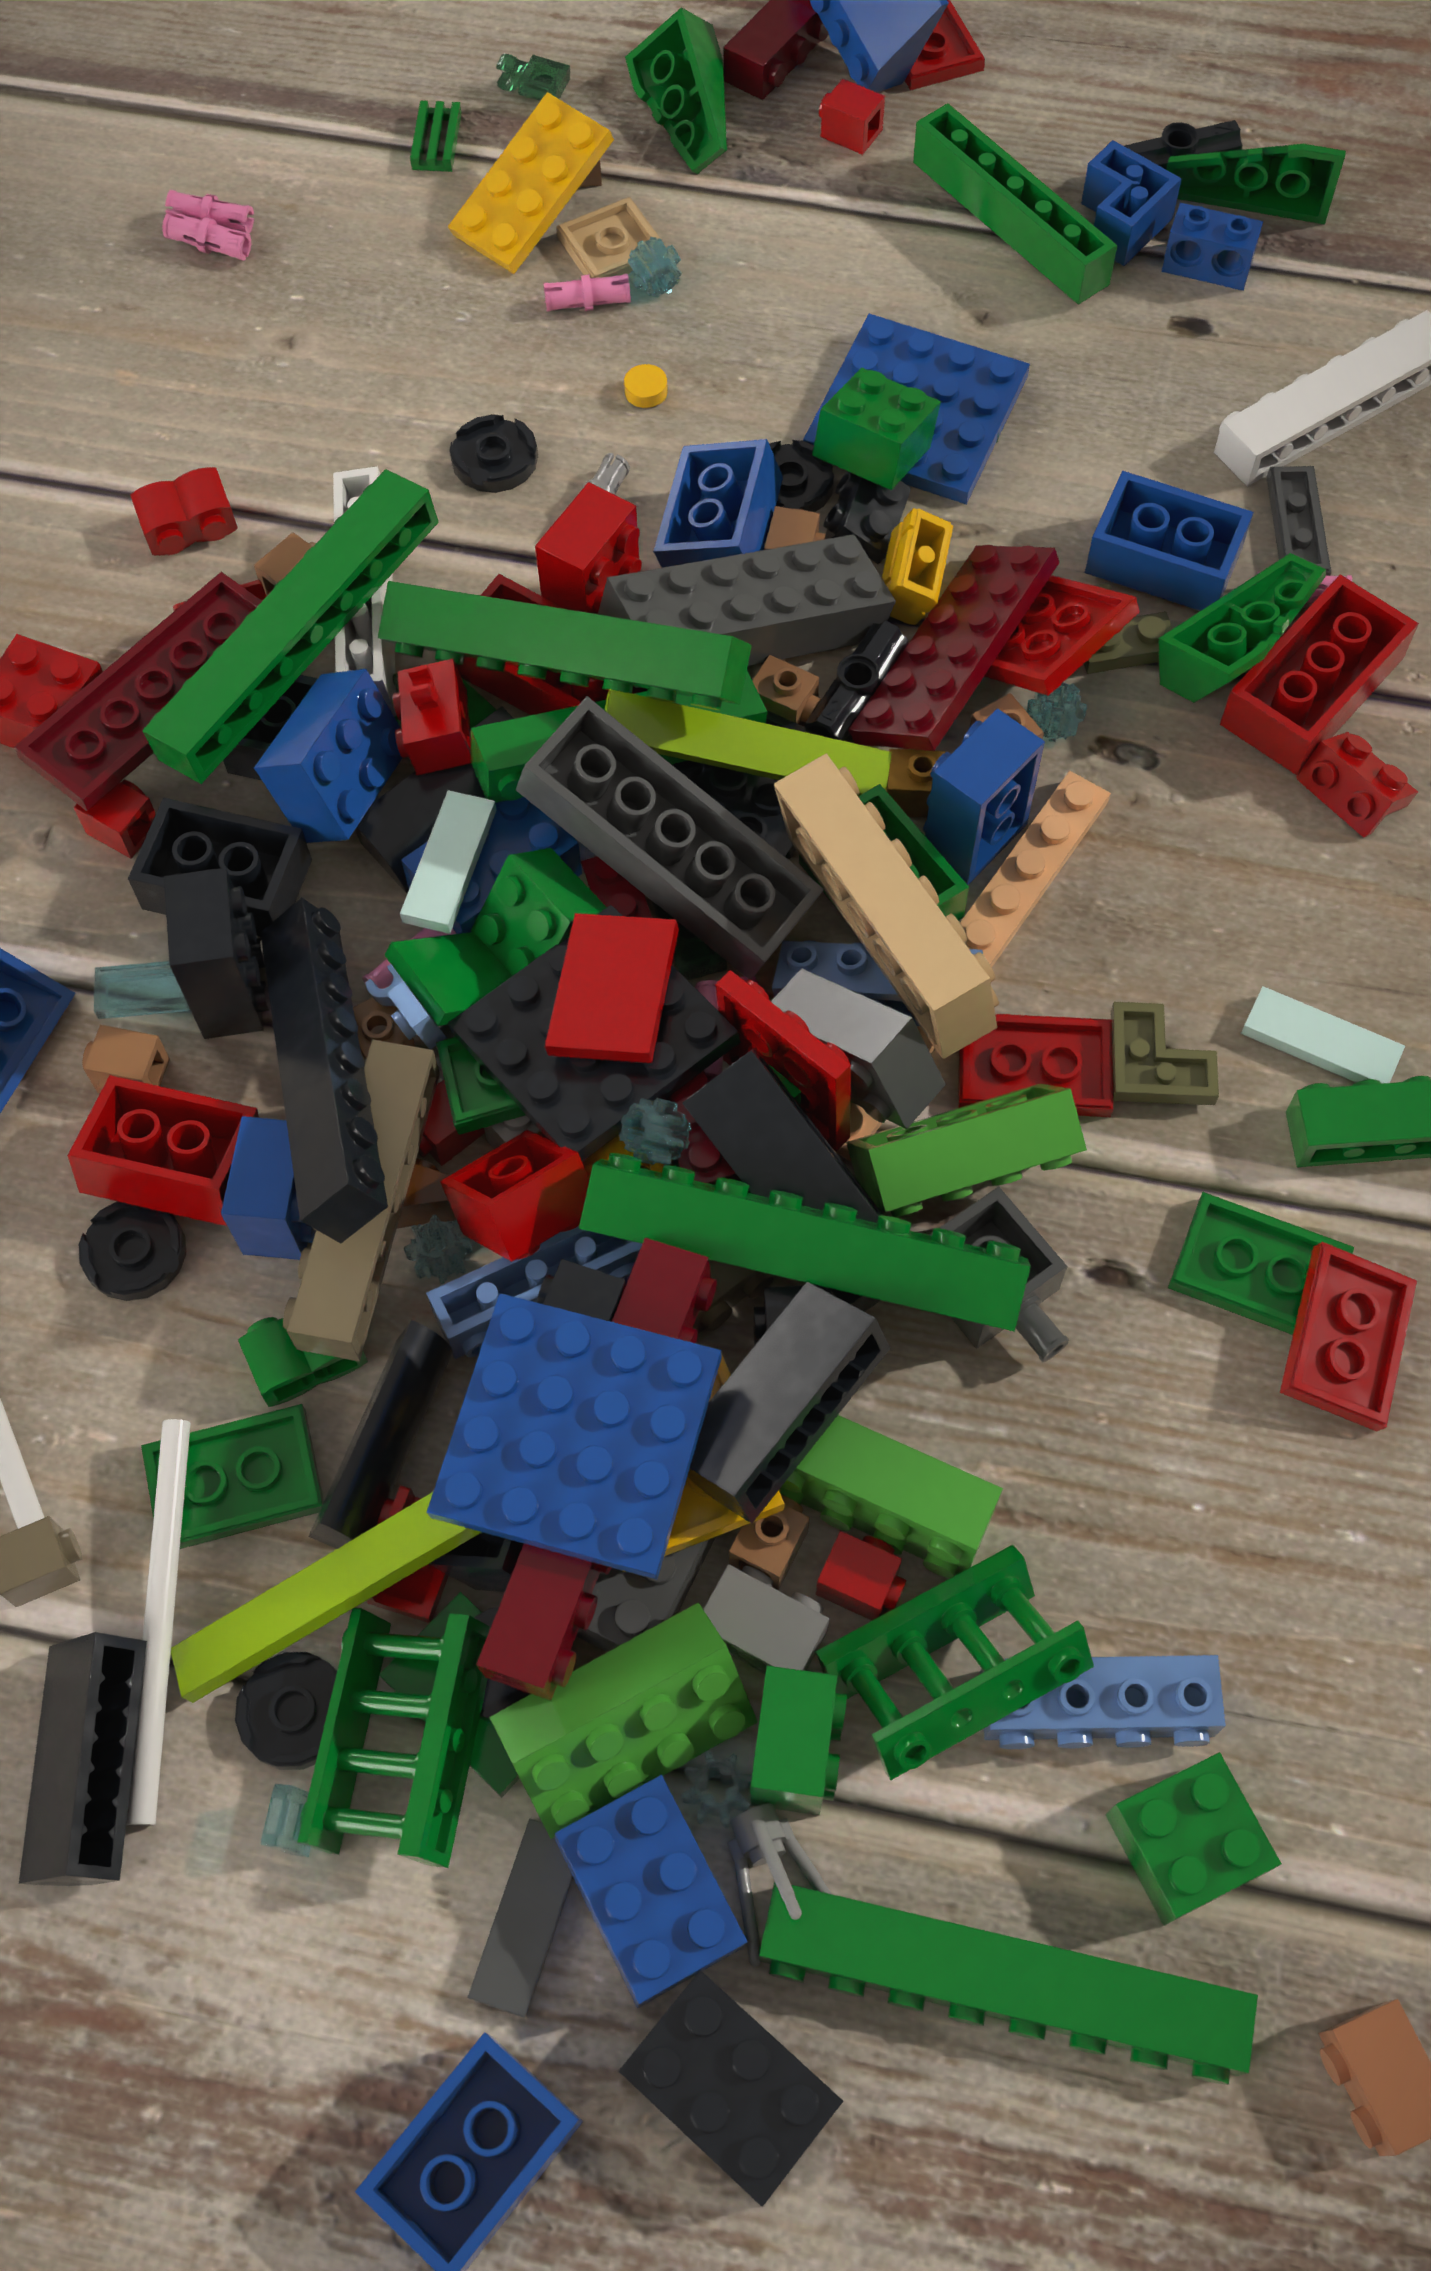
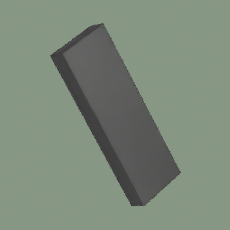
(1298, 514)
(523, 1924)

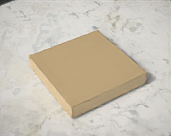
(605, 237)

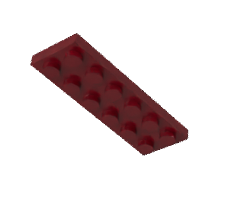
(954, 647)
(99, 731)

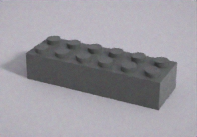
(775, 598)
(667, 837)

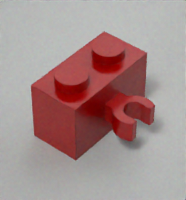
(433, 717)

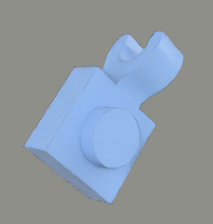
(411, 1015)

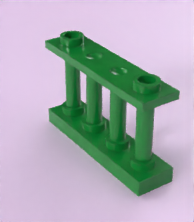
(929, 1623)
(445, 1750)

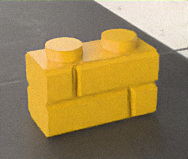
(916, 564)

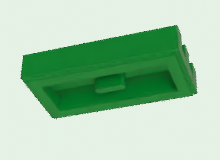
(436, 114)

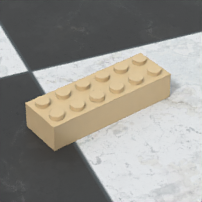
(888, 905)

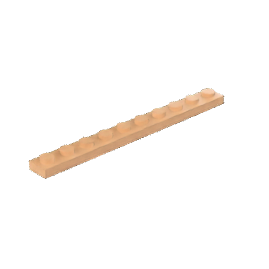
(1018, 887)

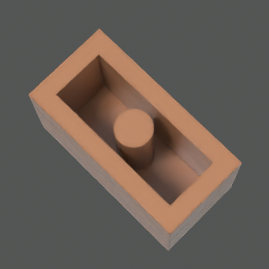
(1384, 2076)

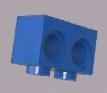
(1211, 246)

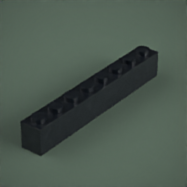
(322, 1073)

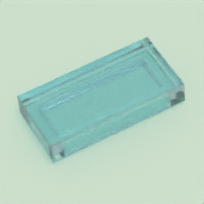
(137, 990)

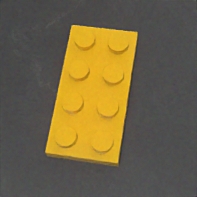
(531, 182)

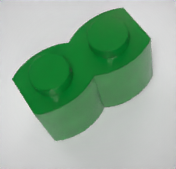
(283, 1370)

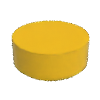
(645, 386)

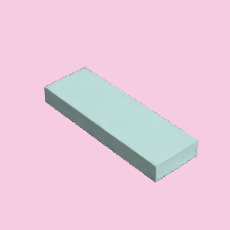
(448, 862)
(1321, 1038)

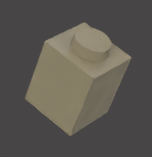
(37, 1561)

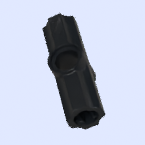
(1184, 139)
(857, 681)

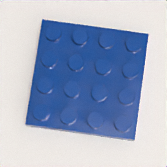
(971, 383)
(576, 1435)

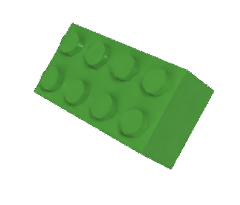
(967, 1148)
(895, 1496)
(626, 1719)

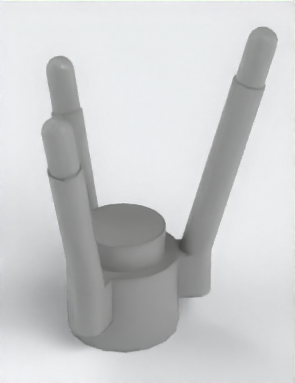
(762, 1838)

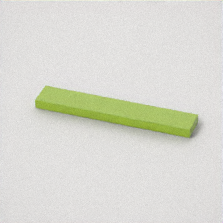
(740, 742)
(313, 1598)

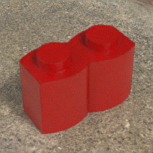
(184, 511)

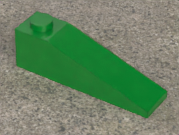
(683, 84)
(1272, 181)
(1236, 629)

